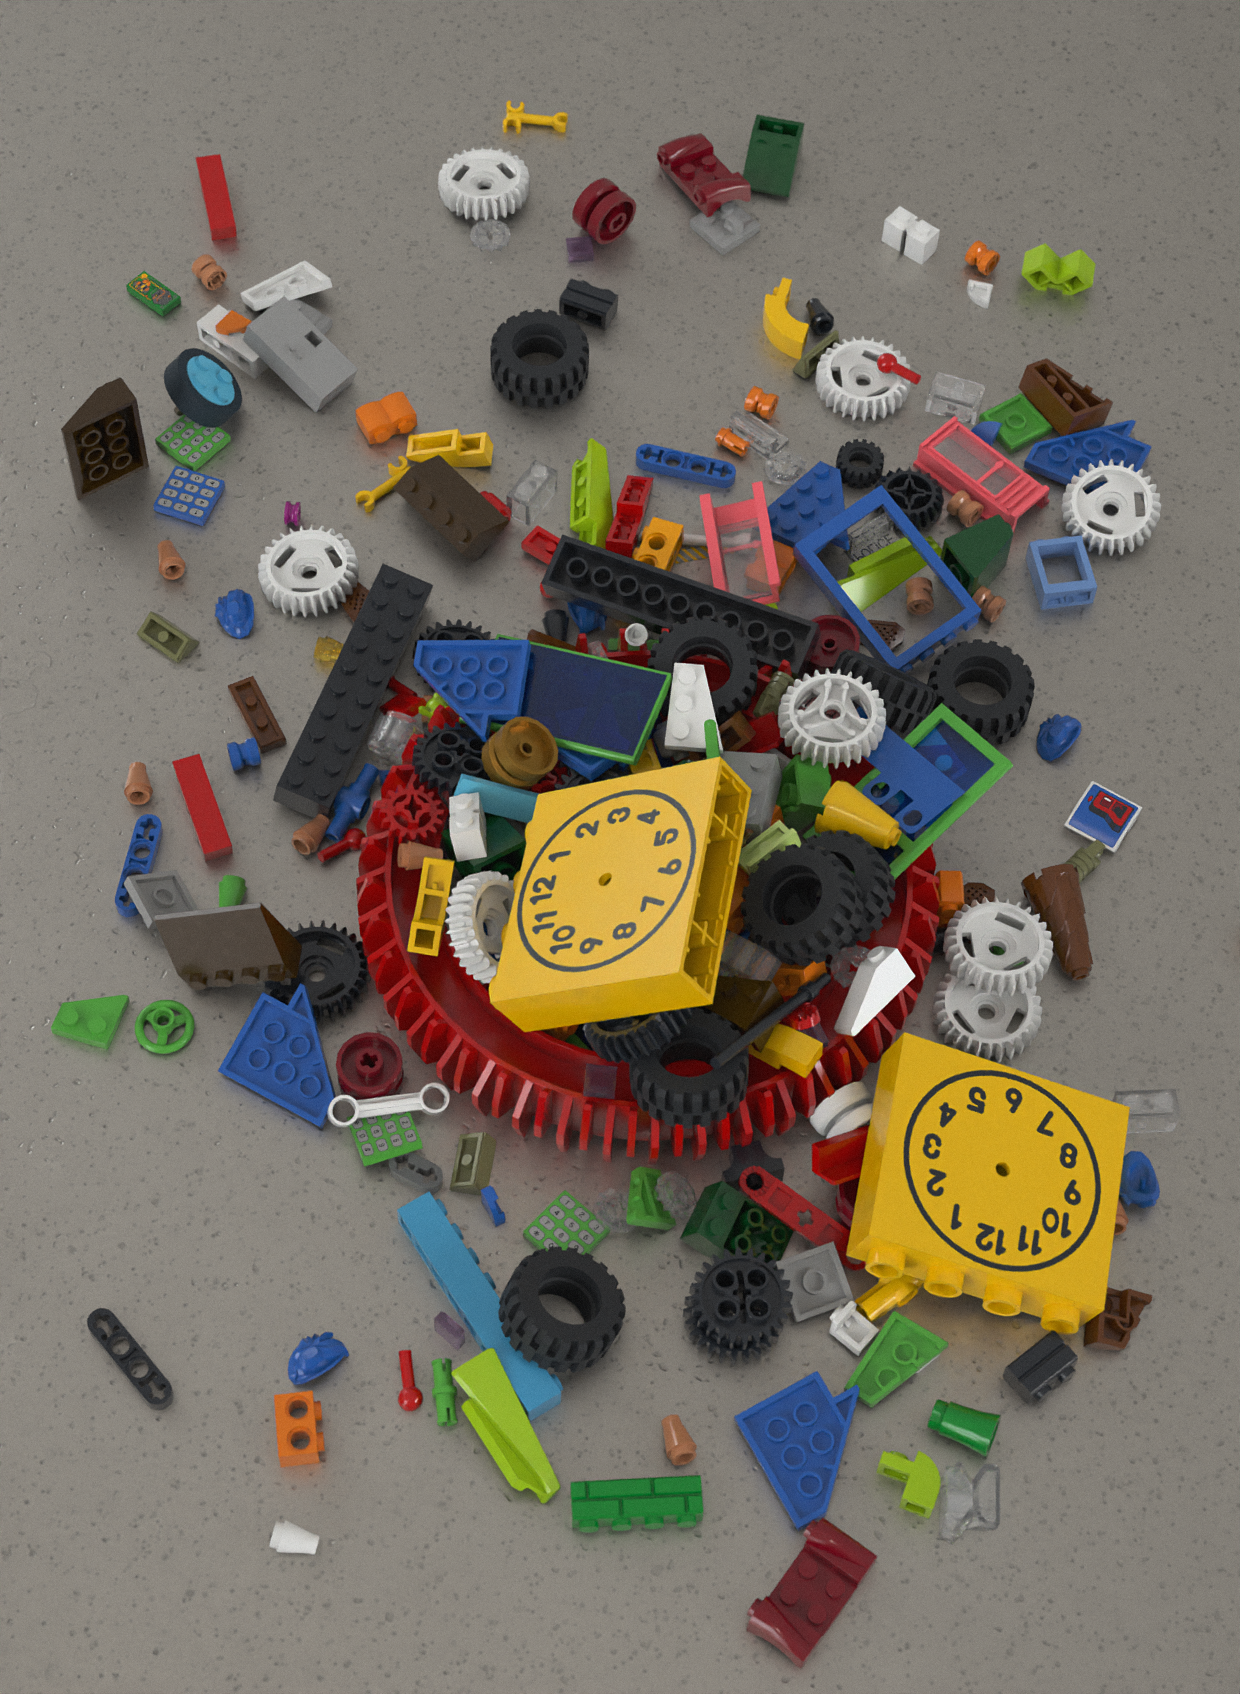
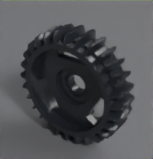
(345, 970)
(635, 1035)

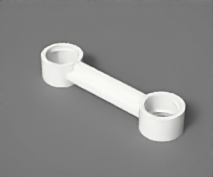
(388, 1105)

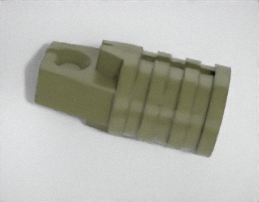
(773, 693)
(1087, 859)

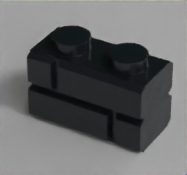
(588, 303)
(1040, 1368)

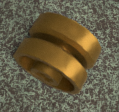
(520, 753)

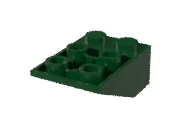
(773, 155)
(731, 1220)

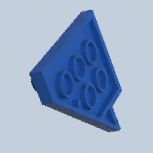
(808, 506)
(476, 677)
(283, 1057)
(801, 1443)

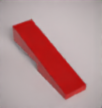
(216, 197)
(629, 515)
(202, 807)

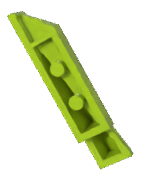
(883, 571)

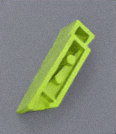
(591, 496)
(504, 1425)

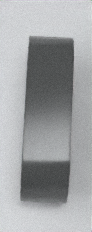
(412, 1177)

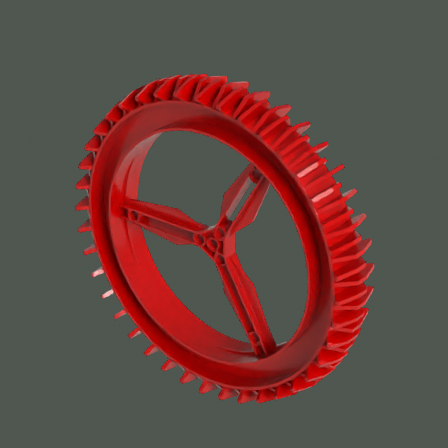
(545, 1077)

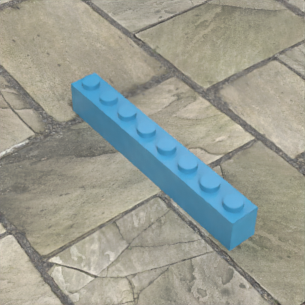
(474, 1299)

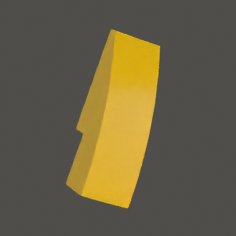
(456, 449)
(790, 1049)

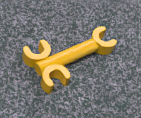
(516, 116)
(384, 488)

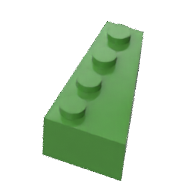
(802, 792)

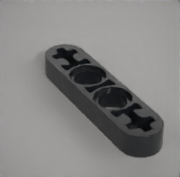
(133, 1356)

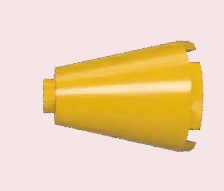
(853, 812)

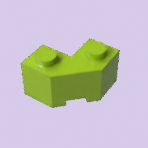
(1047, 270)

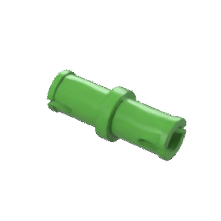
(444, 1392)

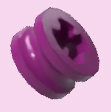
(292, 513)

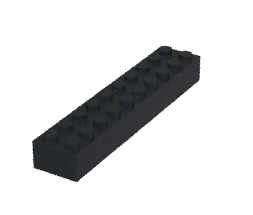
(660, 598)
(353, 693)

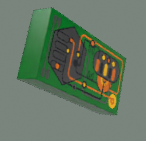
(153, 293)

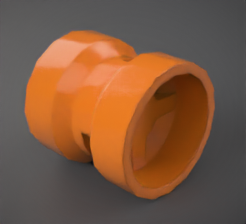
(984, 259)
(761, 402)

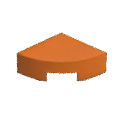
(232, 323)

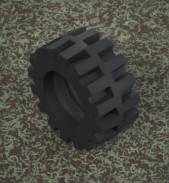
(860, 451)

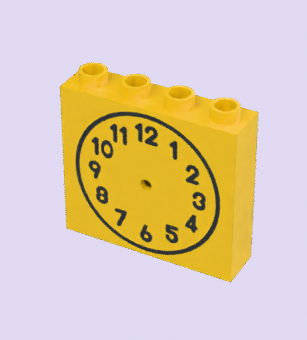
(622, 897)
(989, 1184)

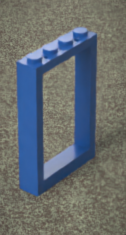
(922, 650)

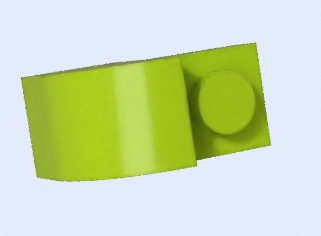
(920, 1477)

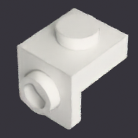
(852, 1328)

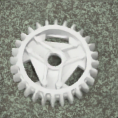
(484, 169)
(859, 361)
(1118, 491)
(308, 553)
(811, 727)
(477, 900)
(1000, 926)
(987, 1036)

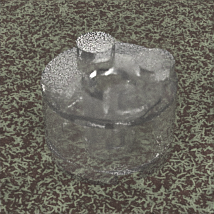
(391, 737)

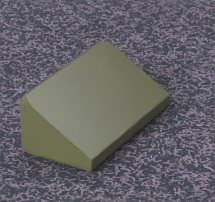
(809, 362)
(167, 637)
(473, 1163)

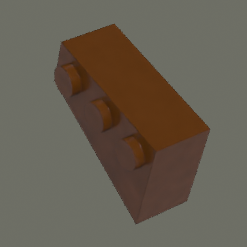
(1061, 400)

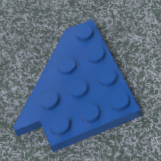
(1066, 455)

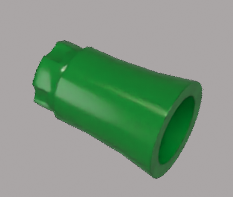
(965, 1425)

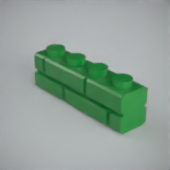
(636, 1502)

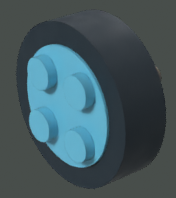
(202, 388)

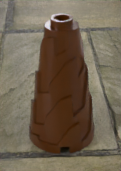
(1060, 904)

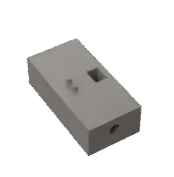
(300, 354)

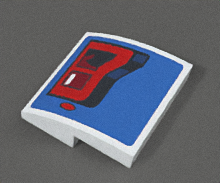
(1103, 816)

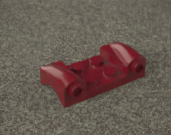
(701, 174)
(811, 1591)

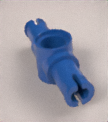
(352, 802)

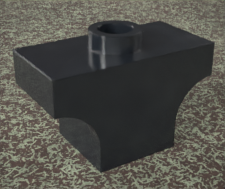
(748, 1156)

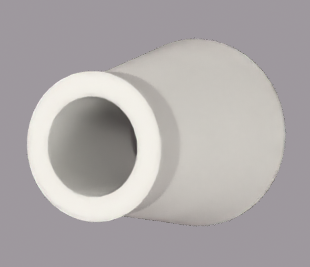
(293, 1539)

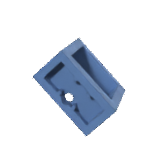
(1053, 595)

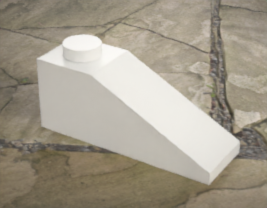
(873, 987)

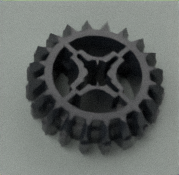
(922, 493)

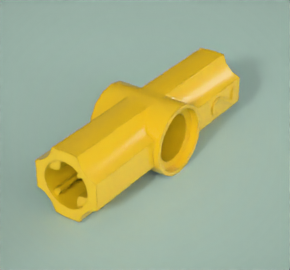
(887, 1295)

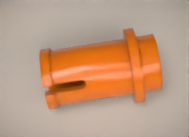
(732, 441)

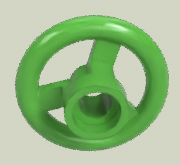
(161, 1012)

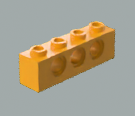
(662, 535)

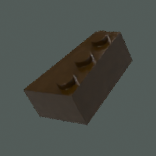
(744, 1004)

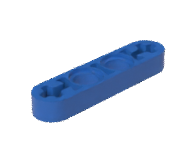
(684, 470)
(135, 864)

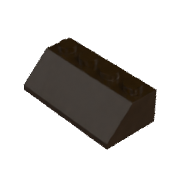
(452, 506)

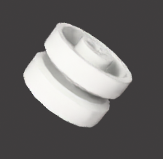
(844, 1110)

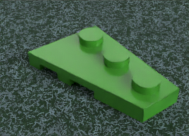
(893, 1358)

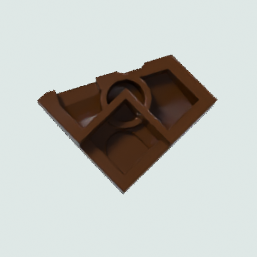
(1113, 1326)

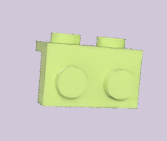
(769, 841)

